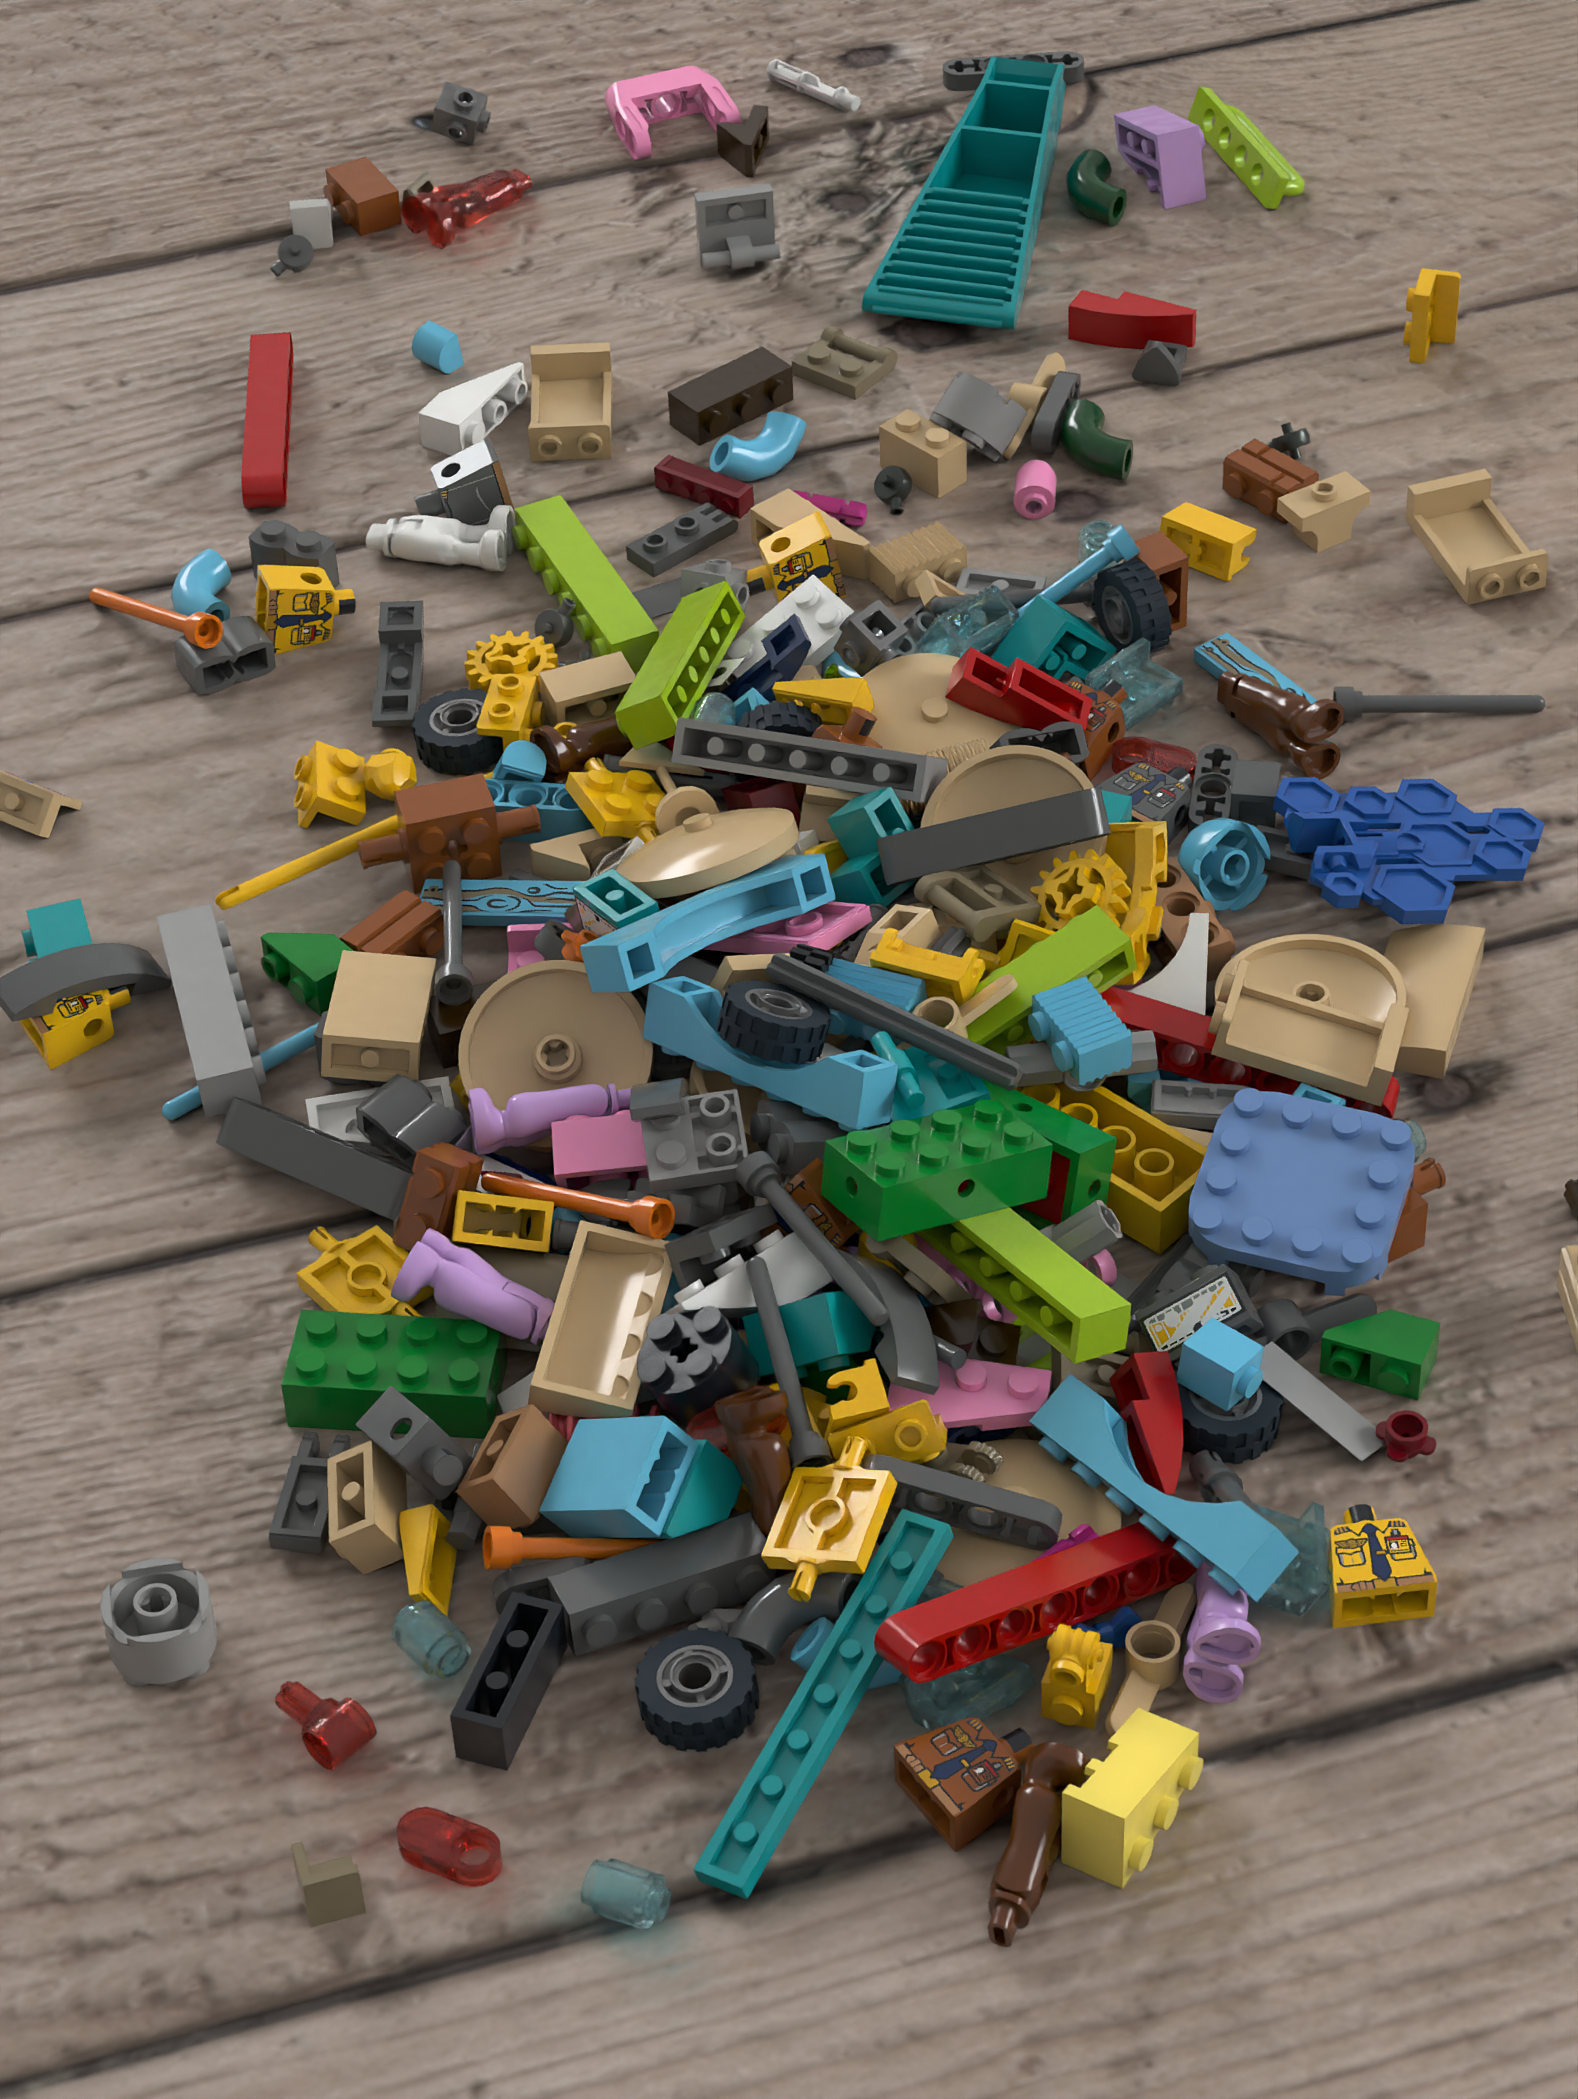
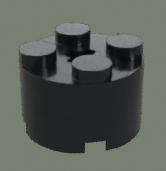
(694, 1362)

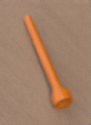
(199, 628)
(648, 1215)
(504, 1547)

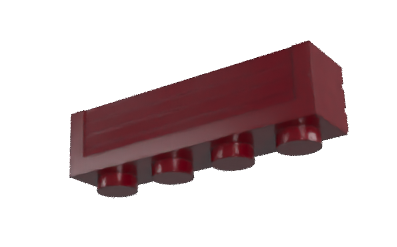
(703, 486)

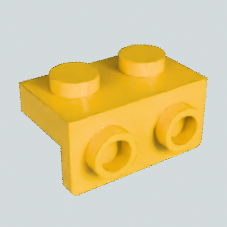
(1433, 310)
(511, 708)
(330, 784)
(903, 1433)

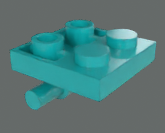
(926, 1081)

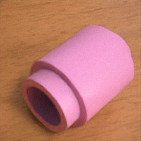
(1035, 490)

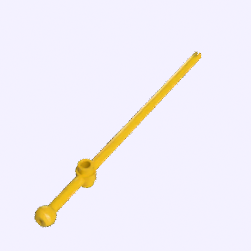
(319, 857)

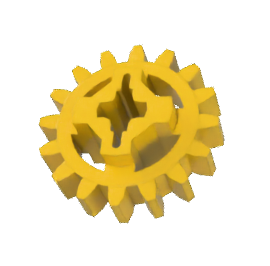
(508, 655)
(1076, 889)

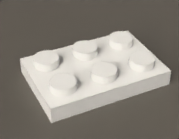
(819, 612)

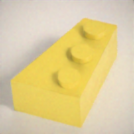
(1128, 1797)

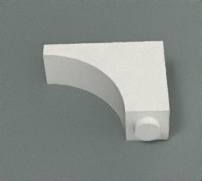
(1185, 977)

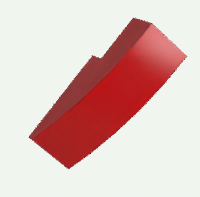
(1129, 321)
(1015, 693)
(1153, 1414)

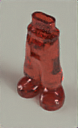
(462, 204)

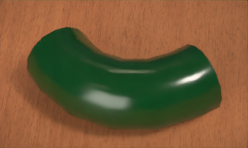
(1090, 191)
(1090, 445)

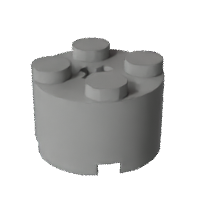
(978, 415)
(159, 1622)

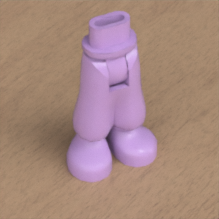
(531, 1113)
(472, 1288)
(1218, 1642)

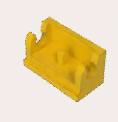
(1208, 539)
(943, 973)
(864, 1401)

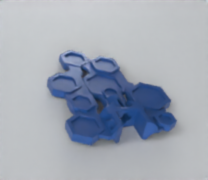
(1407, 869)

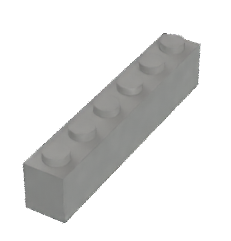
(806, 759)
(212, 1008)

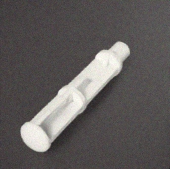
(811, 85)

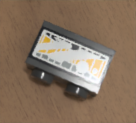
(1178, 1314)

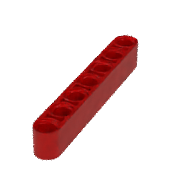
(267, 421)
(1186, 1050)
(1029, 1602)

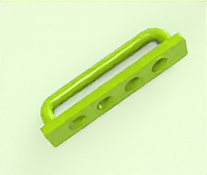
(1278, 175)

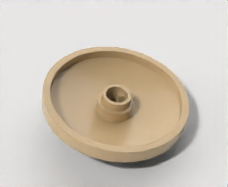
(914, 709)
(1008, 779)
(710, 851)
(1323, 971)
(551, 1033)
(1036, 1474)

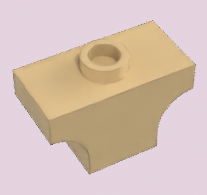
(1325, 510)

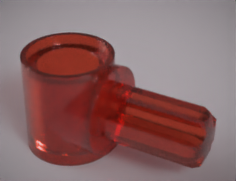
(329, 1727)

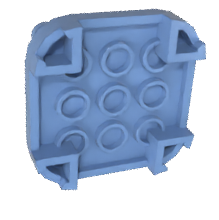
(1302, 1188)

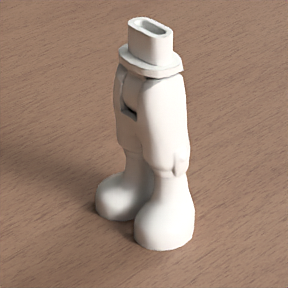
(447, 539)

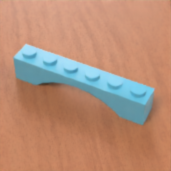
(659, 941)
(843, 1087)
(1227, 1536)

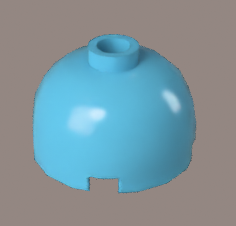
(1226, 862)

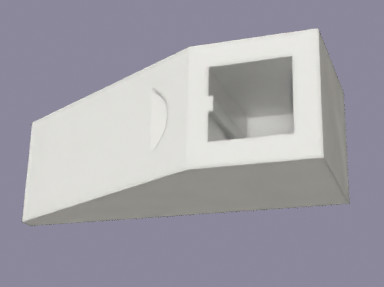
(471, 410)
(792, 1271)

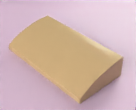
(1439, 975)
(600, 1322)

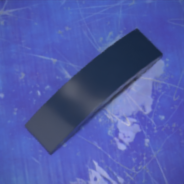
(785, 654)

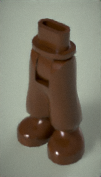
(1285, 721)
(578, 746)
(758, 1454)
(1033, 1838)

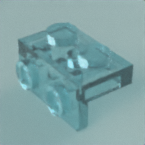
(1144, 681)
(1307, 1574)
(968, 1691)

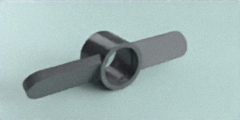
(1298, 1331)

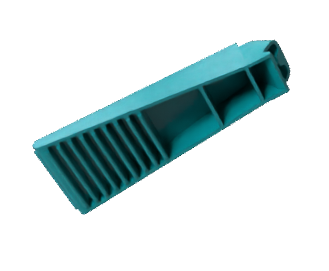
(981, 208)

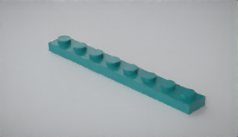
(821, 1707)

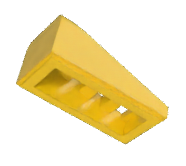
(827, 697)
(427, 1555)

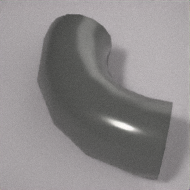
(774, 1615)

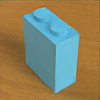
(619, 1477)

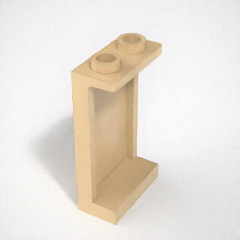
(571, 402)
(1473, 538)
(377, 1016)
(1306, 1038)

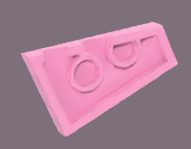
(982, 1395)

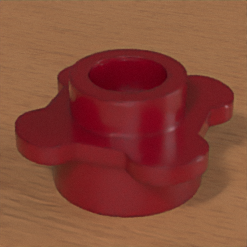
(1405, 1435)

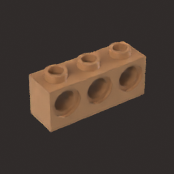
(1178, 900)

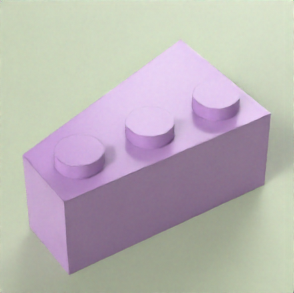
(1165, 151)

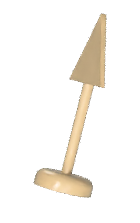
(678, 802)

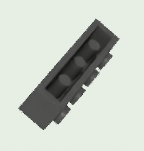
(661, 1584)

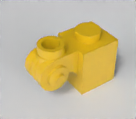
(1076, 1677)

